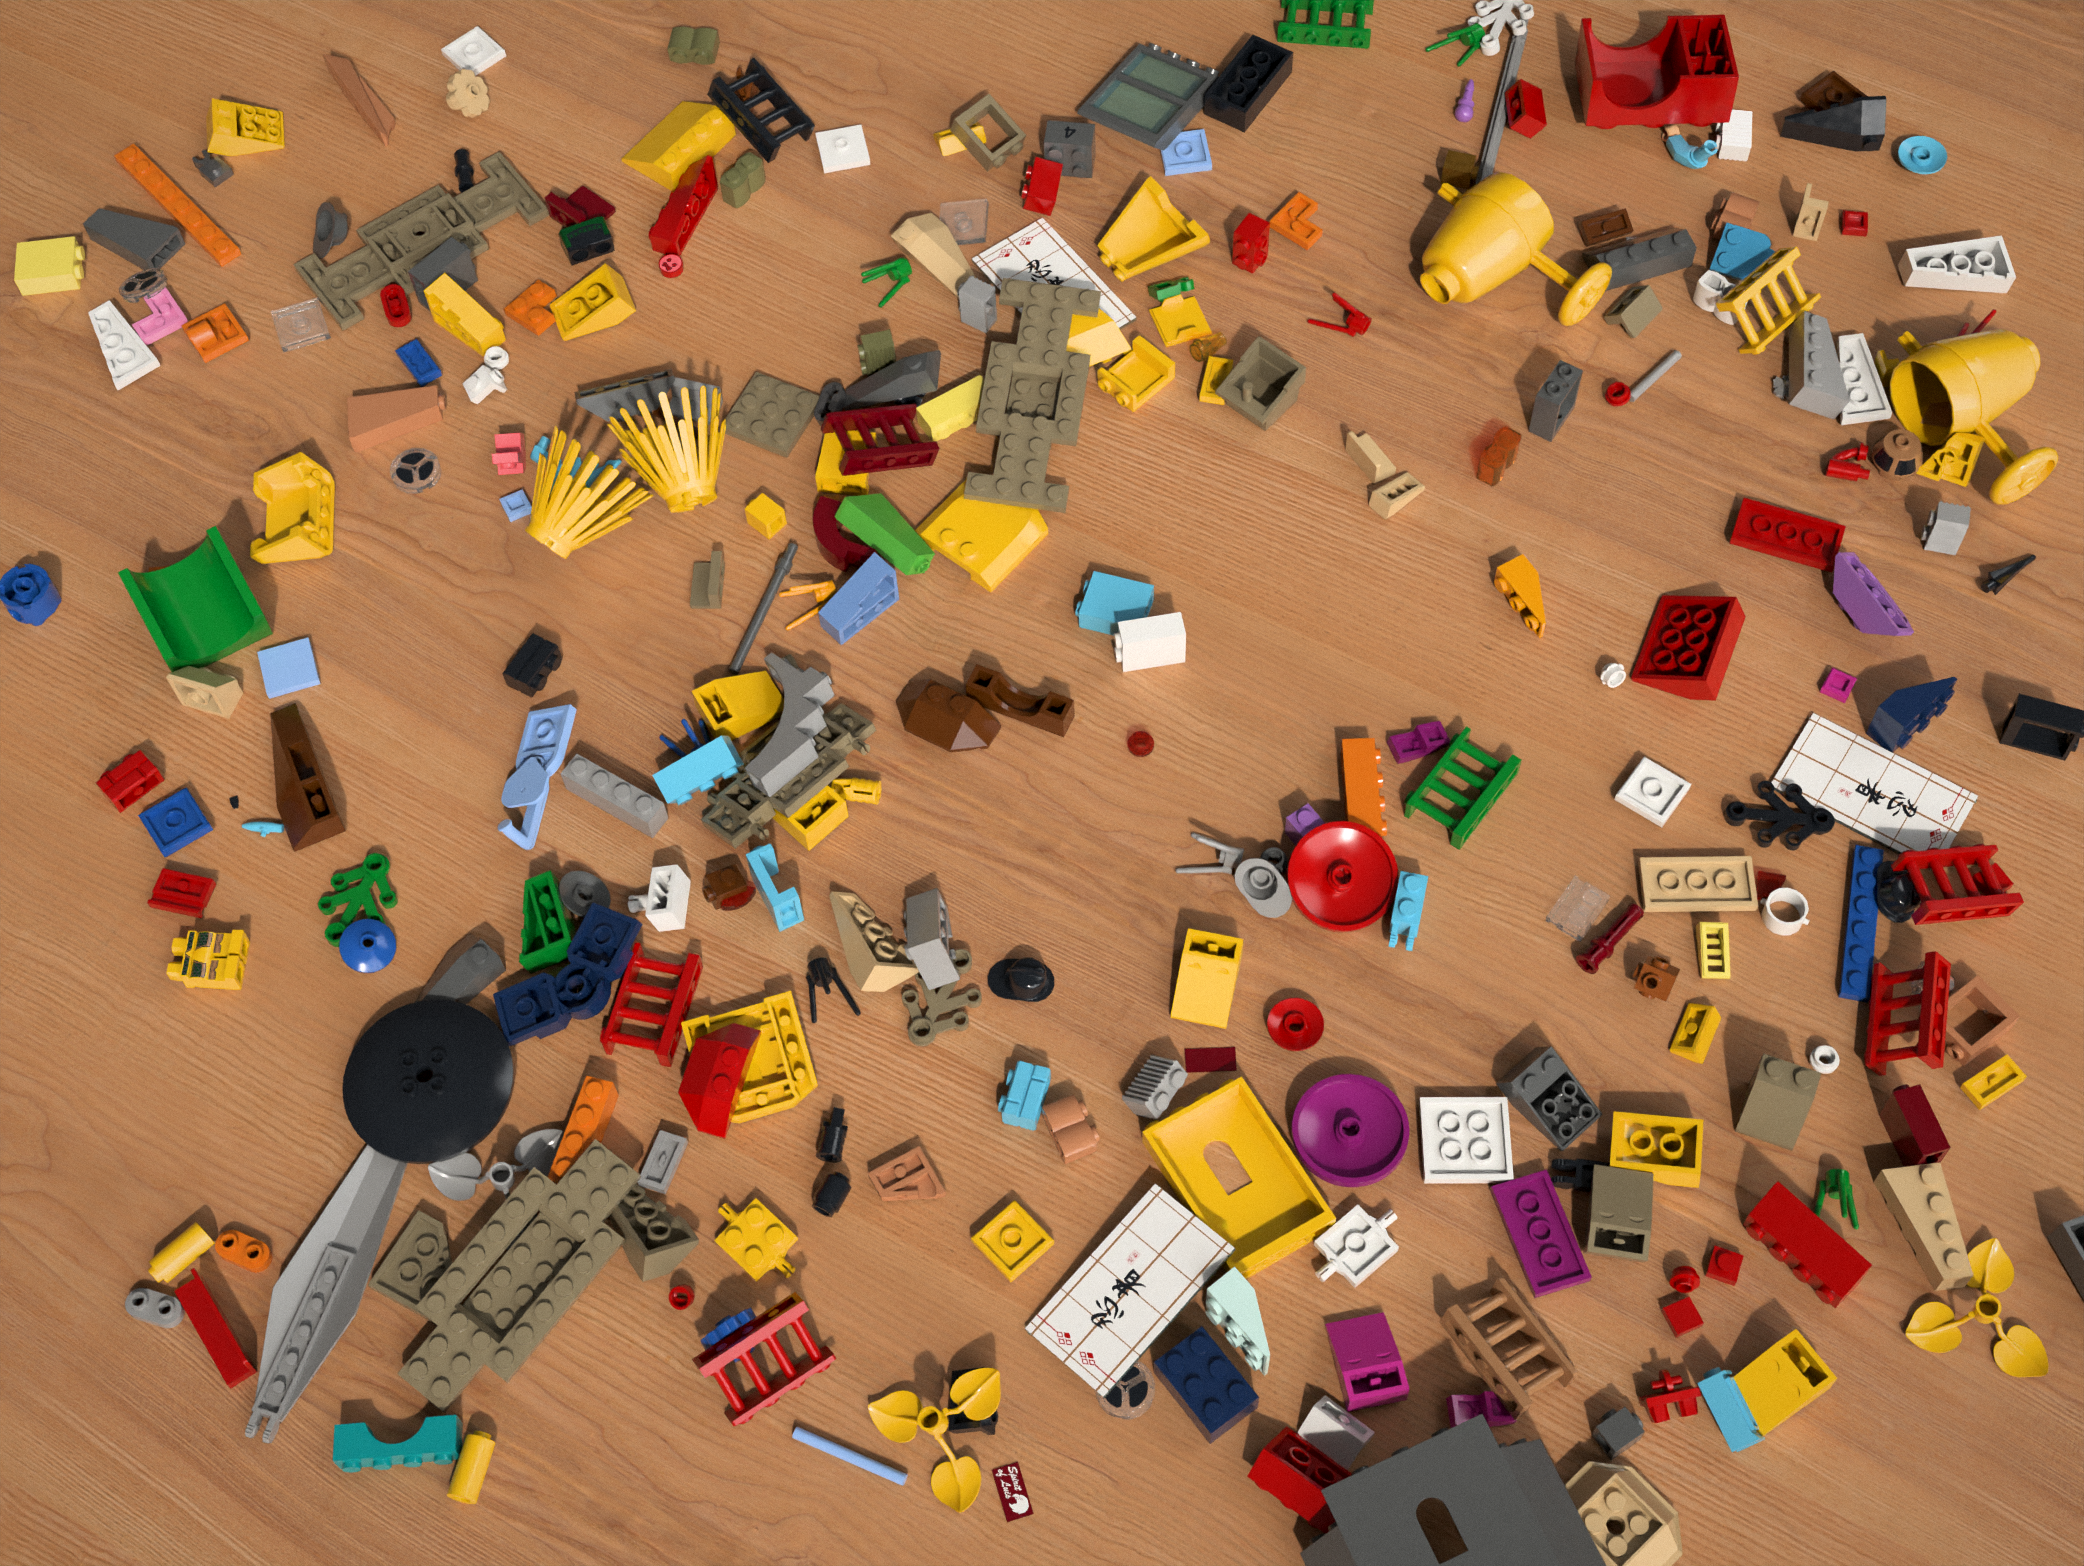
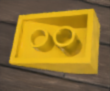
(593, 304)
(1658, 1146)

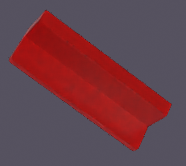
(215, 1330)

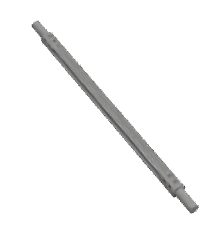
(1500, 111)

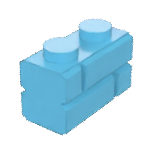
(1025, 1095)

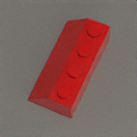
(1806, 1245)
(1296, 1475)

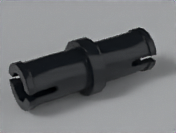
(463, 170)

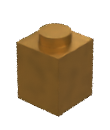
(1459, 169)

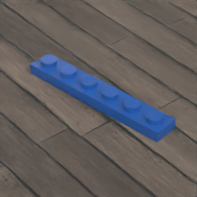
(1860, 925)

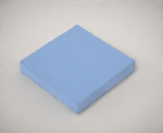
(1187, 154)
(288, 668)

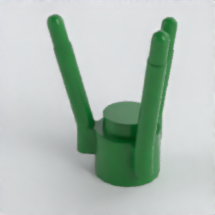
(1469, 36)
(896, 270)
(1839, 1187)

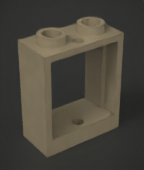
(975, 146)

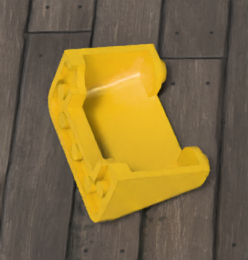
(297, 512)

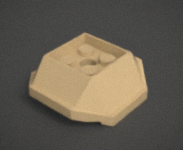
(1622, 1496)

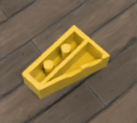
(463, 315)

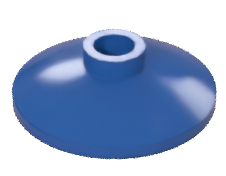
(364, 958)

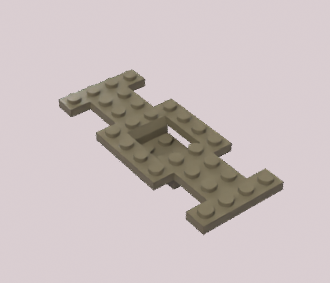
(1042, 399)

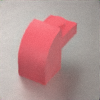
(510, 453)

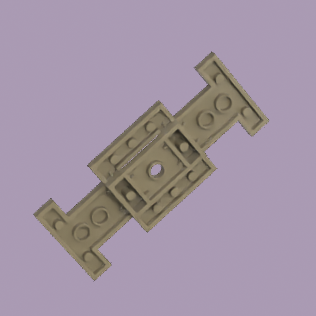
(394, 246)

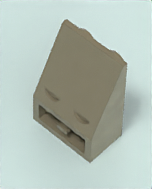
(1619, 1214)

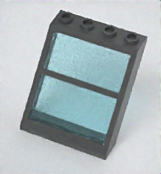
(1150, 96)

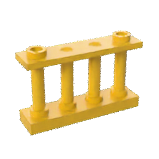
(1751, 288)

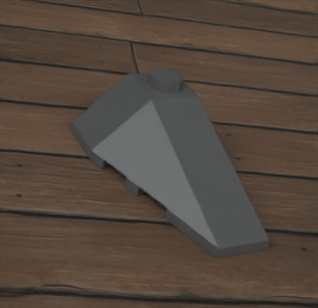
(899, 380)
(464, 972)

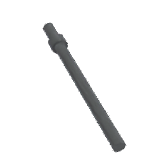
(782, 568)

